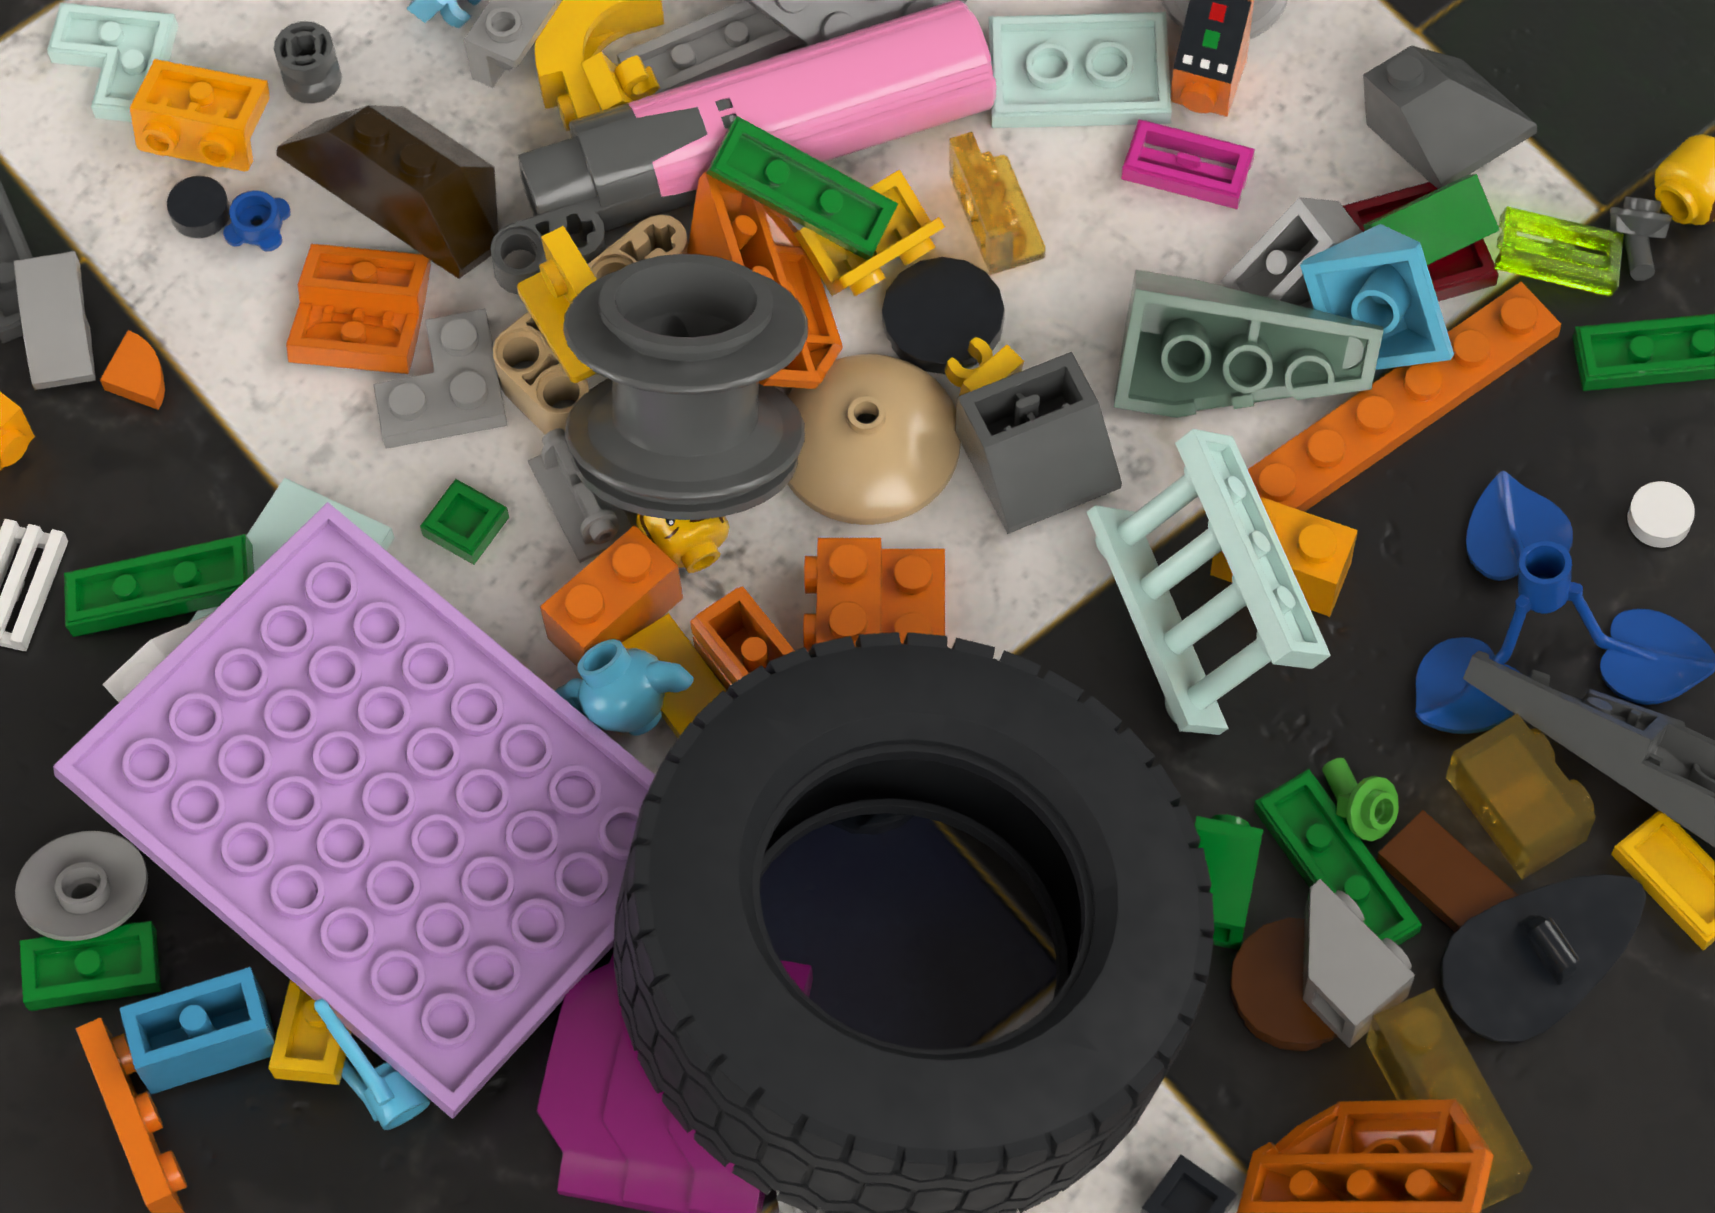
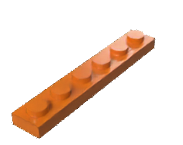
(1405, 402)

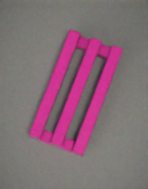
(1184, 172)

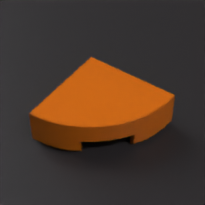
(135, 372)

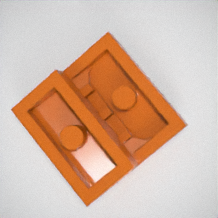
(359, 308)

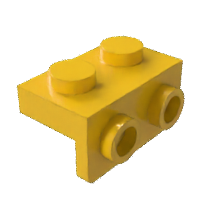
(904, 237)

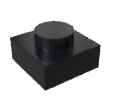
(1189, 1190)

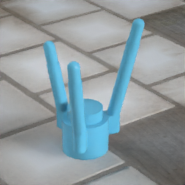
(383, 1090)

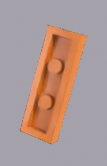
(133, 1118)

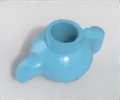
(623, 687)

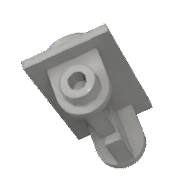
(583, 516)

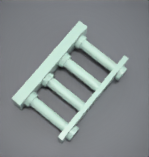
(1260, 580)

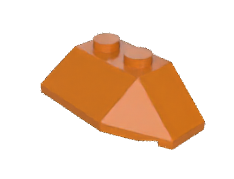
(763, 240)
(1373, 1161)

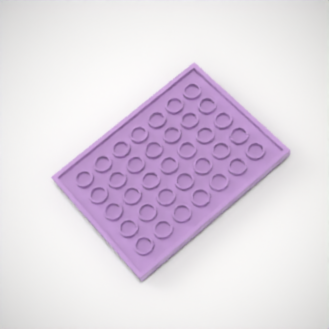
(376, 805)

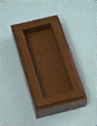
(1442, 872)

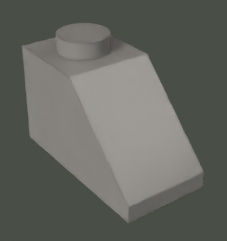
(1275, 260)

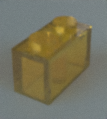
(1521, 795)

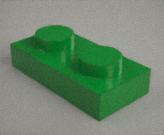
(90, 969)

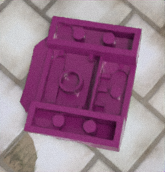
(612, 1123)

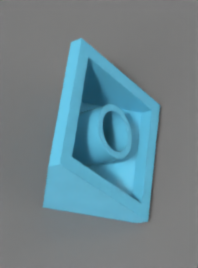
(1386, 283)

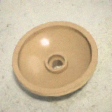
(878, 467)

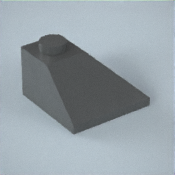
(1441, 114)

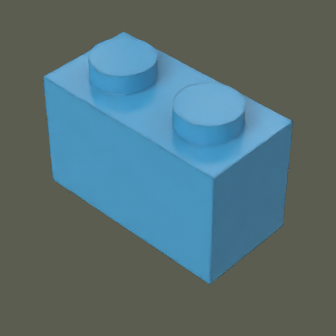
(199, 1030)

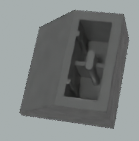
(1038, 442)

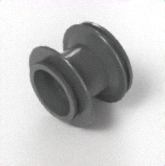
(683, 409)

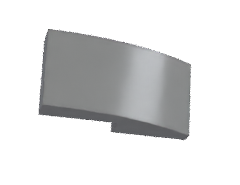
(54, 320)

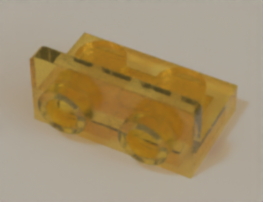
(993, 206)

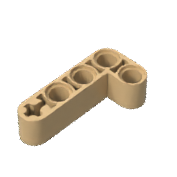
(545, 382)

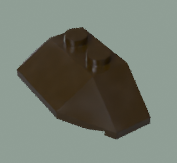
(404, 180)

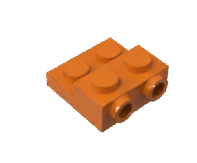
(873, 590)

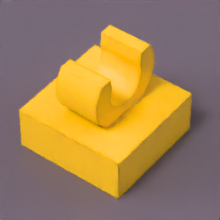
(620, 83)
(990, 368)

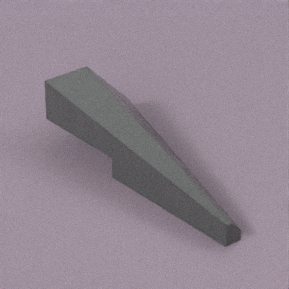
(1625, 741)

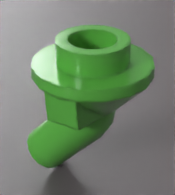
(1367, 805)

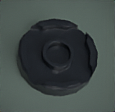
(939, 309)

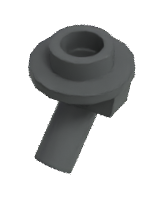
(1639, 221)

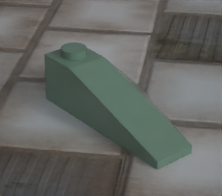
(1222, 347)

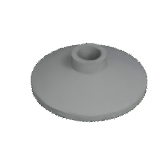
(78, 866)

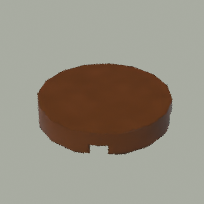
(1270, 988)

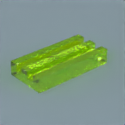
(1559, 260)

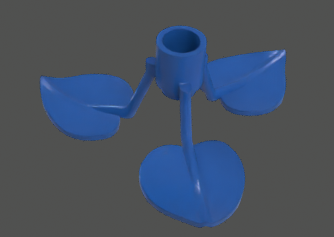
(1529, 536)

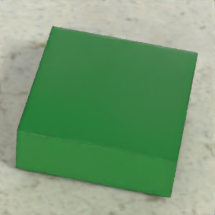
(464, 521)

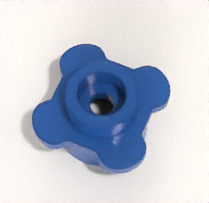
(252, 207)

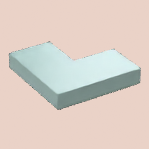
(118, 43)

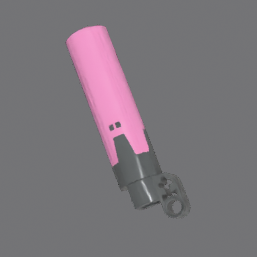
(815, 98)

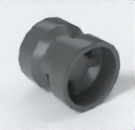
(307, 62)

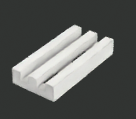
(29, 539)

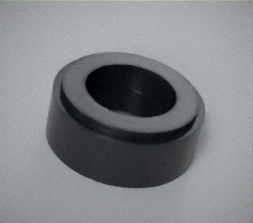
(198, 206)

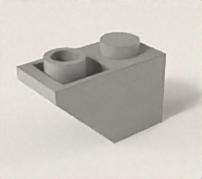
(1347, 966)

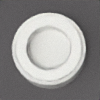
(1661, 514)

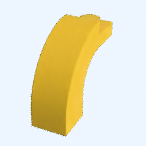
(576, 34)

